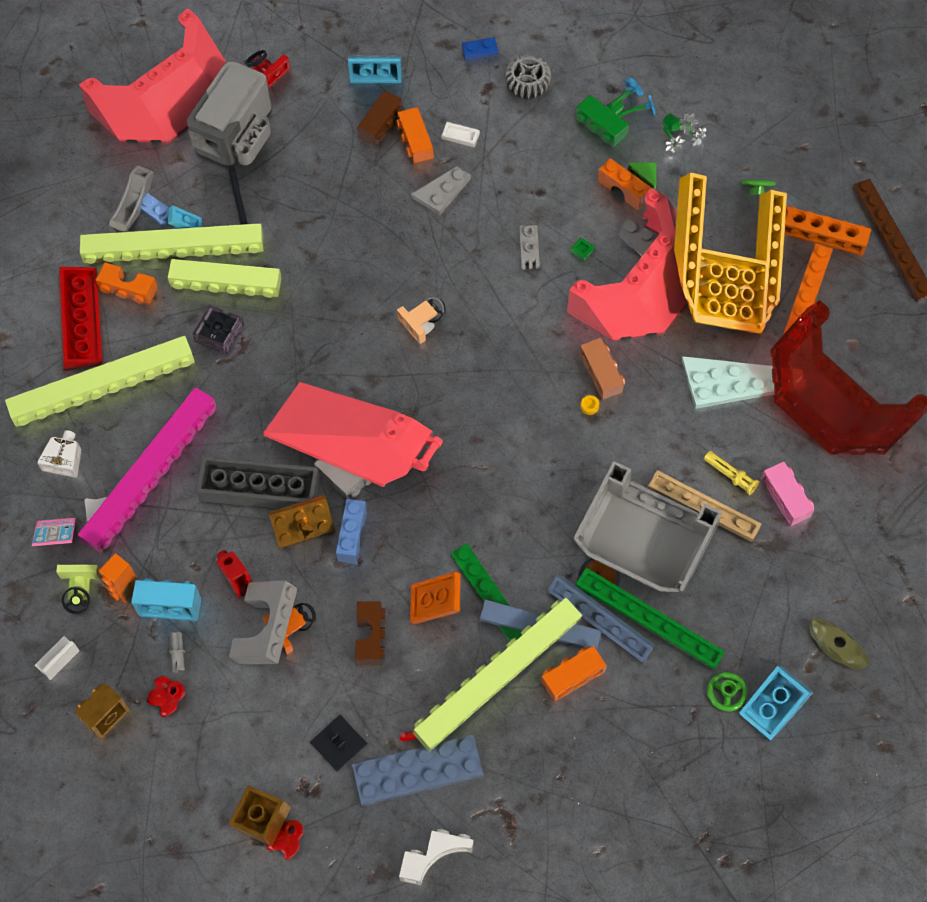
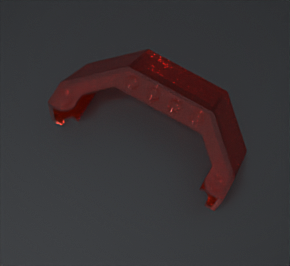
(828, 399)

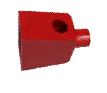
(231, 569)

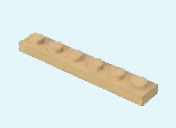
(693, 499)

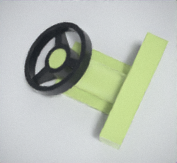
(79, 584)

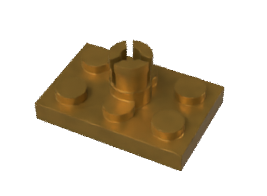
(301, 521)

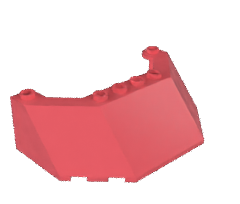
(162, 98)
(650, 292)

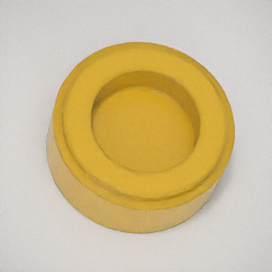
(589, 404)

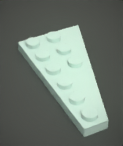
(726, 381)

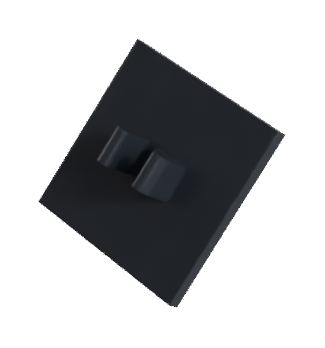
(338, 743)

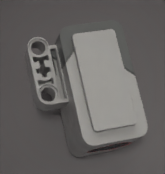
(232, 116)

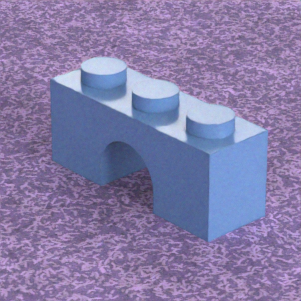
(350, 531)

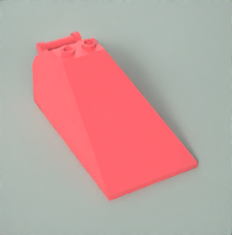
(352, 434)

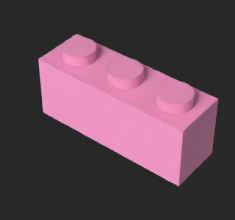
(788, 493)

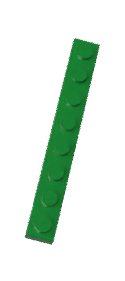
(650, 618)

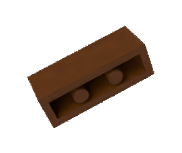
(380, 118)

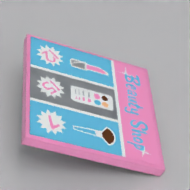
(54, 531)

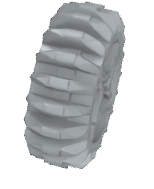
(527, 82)

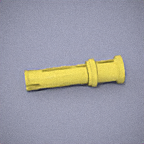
(739, 477)

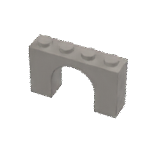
(343, 482)
(267, 645)

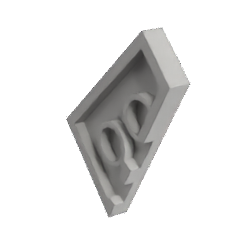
(442, 191)
(637, 236)

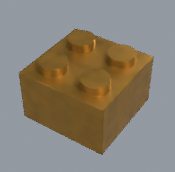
(101, 710)
(259, 815)

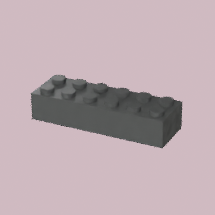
(255, 483)

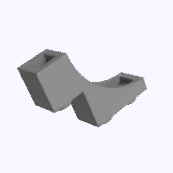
(130, 205)

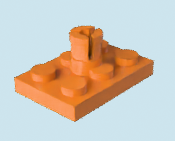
(435, 598)

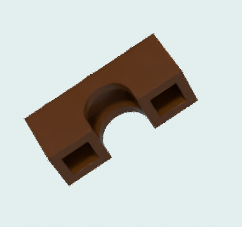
(370, 650)

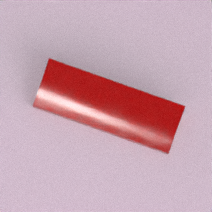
(79, 317)

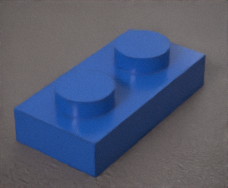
(480, 48)

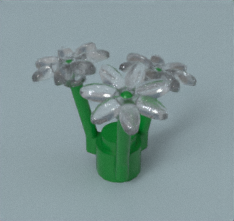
(674, 123)

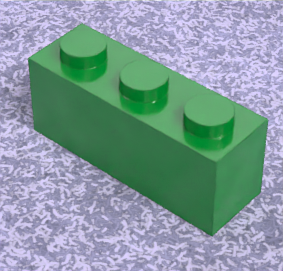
(601, 120)

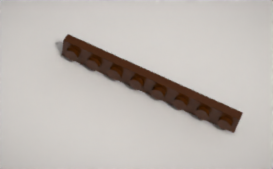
(892, 238)

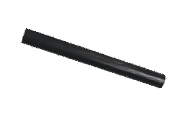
(237, 195)

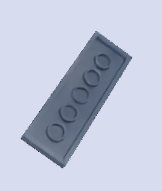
(417, 770)

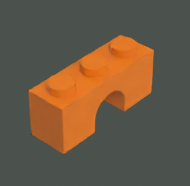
(614, 175)
(140, 289)

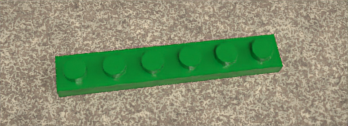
(481, 582)

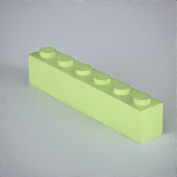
(224, 278)

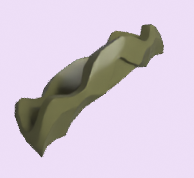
(850, 655)

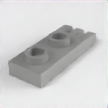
(529, 246)

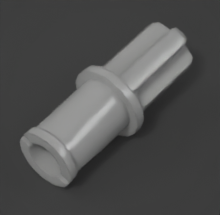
(177, 652)

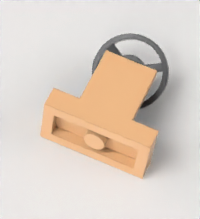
(420, 315)

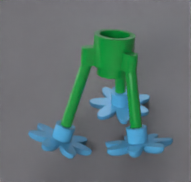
(632, 87)

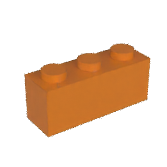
(415, 135)
(118, 578)
(573, 673)

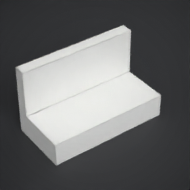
(57, 657)

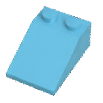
(776, 702)

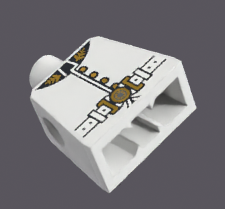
(61, 455)

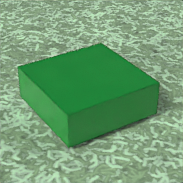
(582, 249)

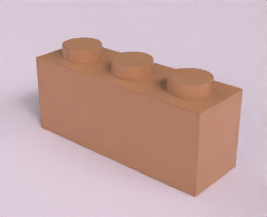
(602, 368)

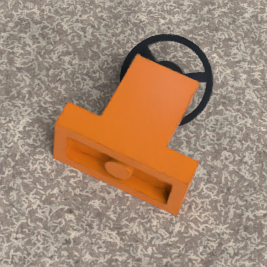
(296, 621)

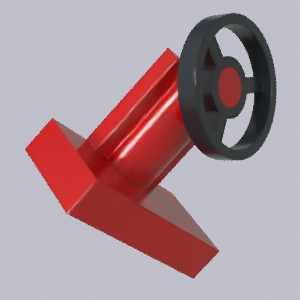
(272, 71)

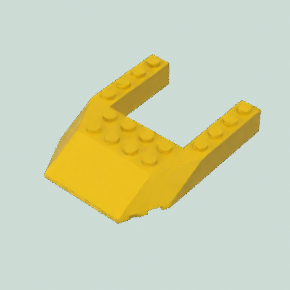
(723, 286)

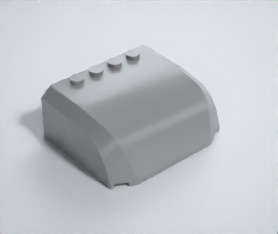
(645, 532)

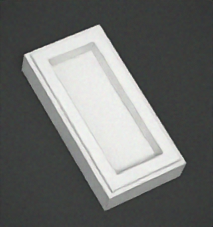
(460, 134)

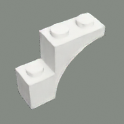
(440, 844)

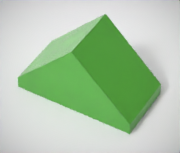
(644, 171)

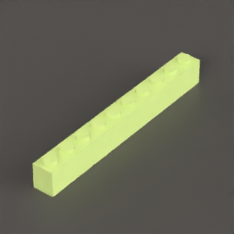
(171, 243)
(99, 381)
(497, 674)

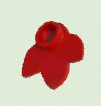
(163, 696)
(287, 842)

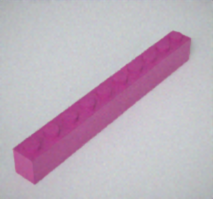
(147, 471)

